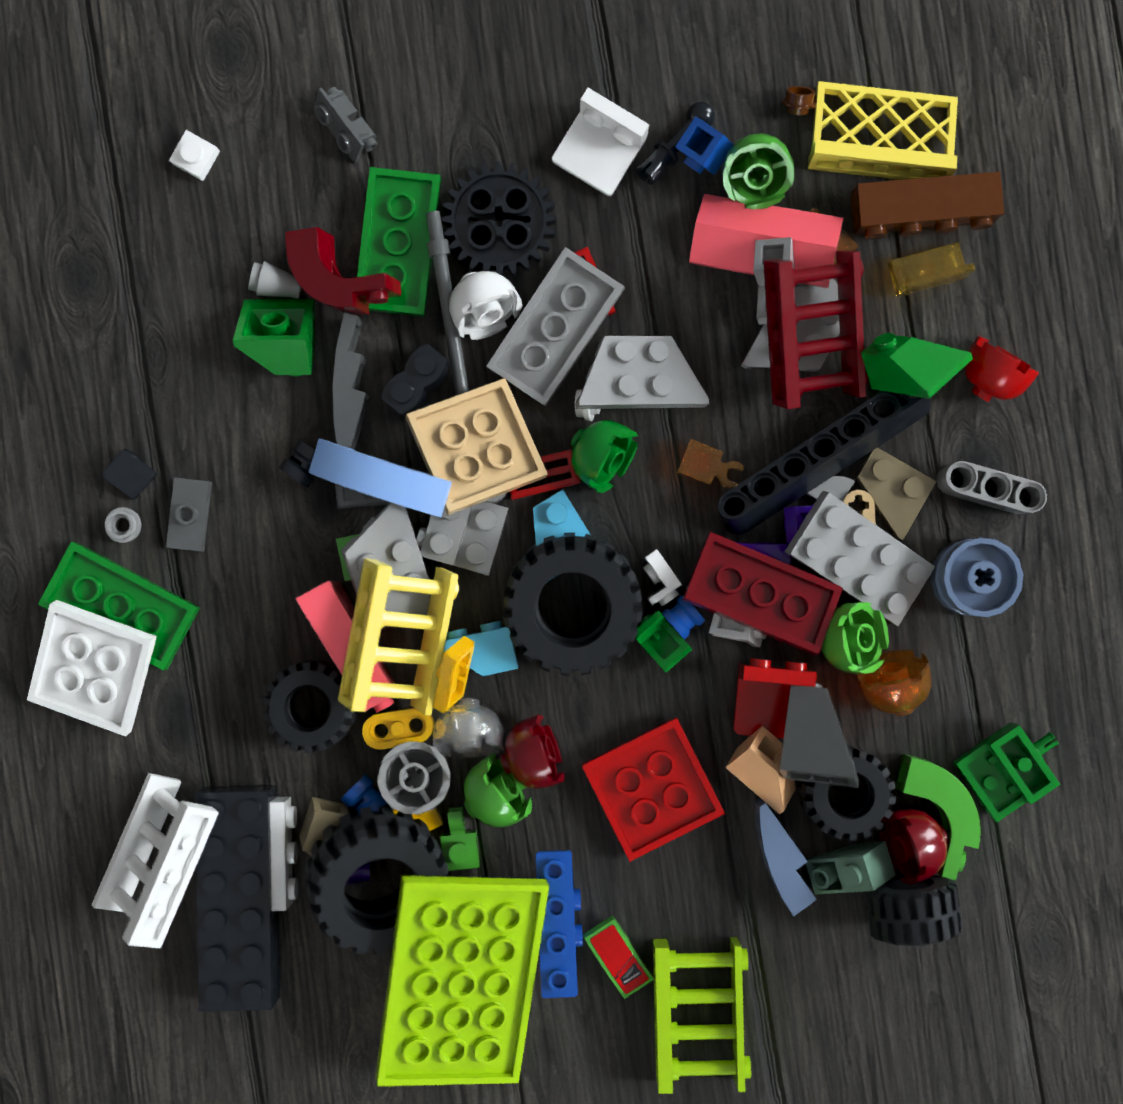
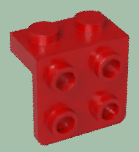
(765, 694)

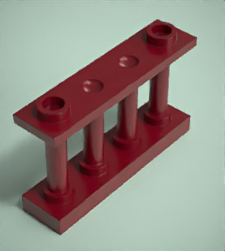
(784, 316)

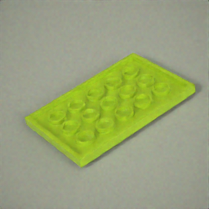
(460, 980)

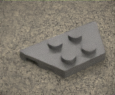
(806, 329)
(640, 375)
(392, 542)

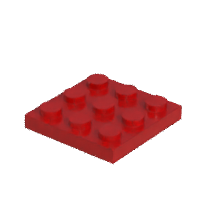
(652, 789)

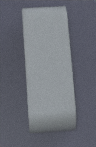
(1007, 485)

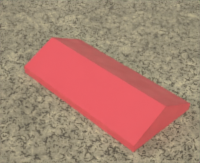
(728, 233)

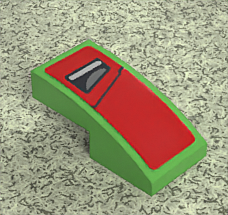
(618, 957)

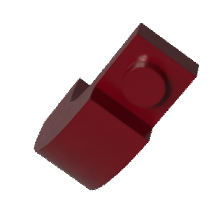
(314, 268)

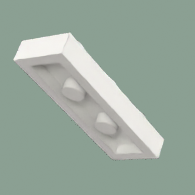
(283, 853)

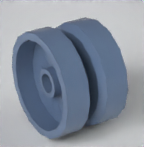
(997, 572)

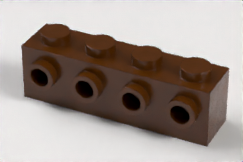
(927, 204)

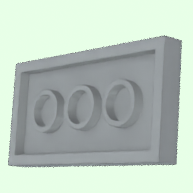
(555, 326)
(859, 558)

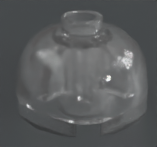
(468, 730)

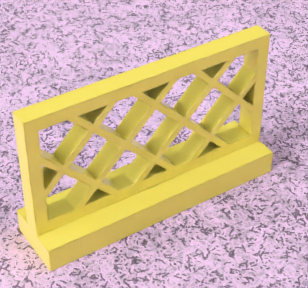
(885, 160)

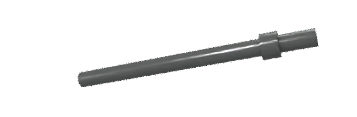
(439, 249)

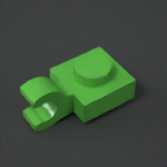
(459, 844)

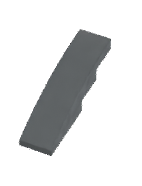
(348, 402)

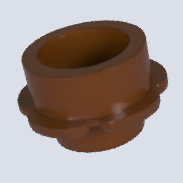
(799, 100)

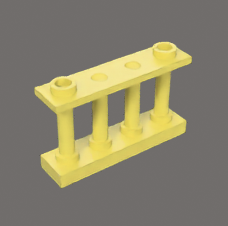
(371, 617)

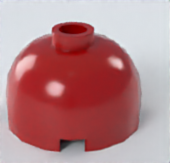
(997, 372)

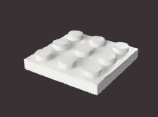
(91, 668)

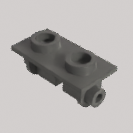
(334, 111)

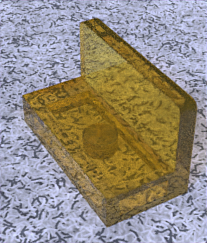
(929, 269)

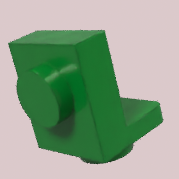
(661, 641)

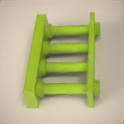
(670, 1032)

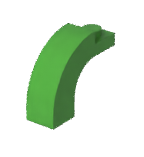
(953, 803)

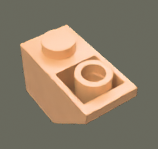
(758, 767)

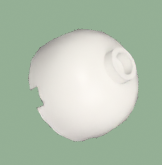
(483, 304)

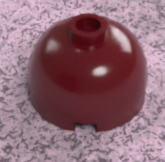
(532, 754)
(915, 844)

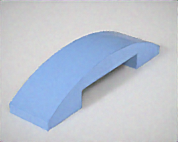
(380, 478)

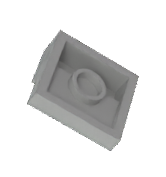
(465, 537)

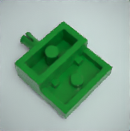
(1008, 770)

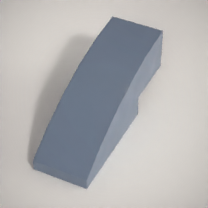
(782, 859)

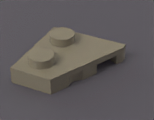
(895, 488)

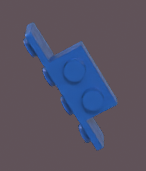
(559, 930)

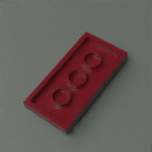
(762, 593)

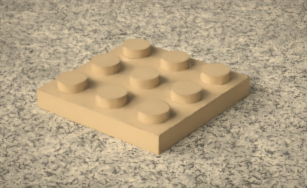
(477, 445)

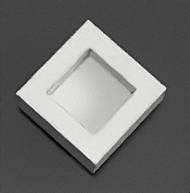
(194, 155)

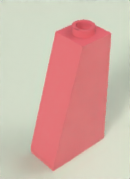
(332, 617)

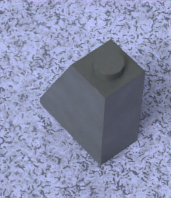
(814, 740)

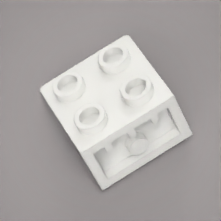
(601, 143)

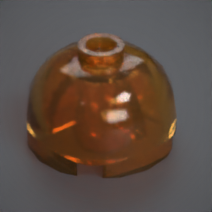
(898, 684)

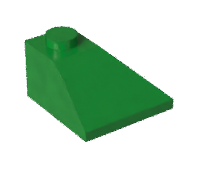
(278, 334)
(911, 365)

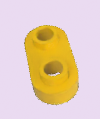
(398, 728)

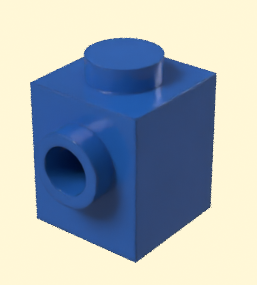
(703, 146)

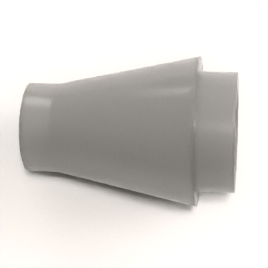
(273, 281)

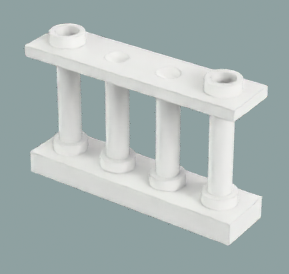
(172, 868)

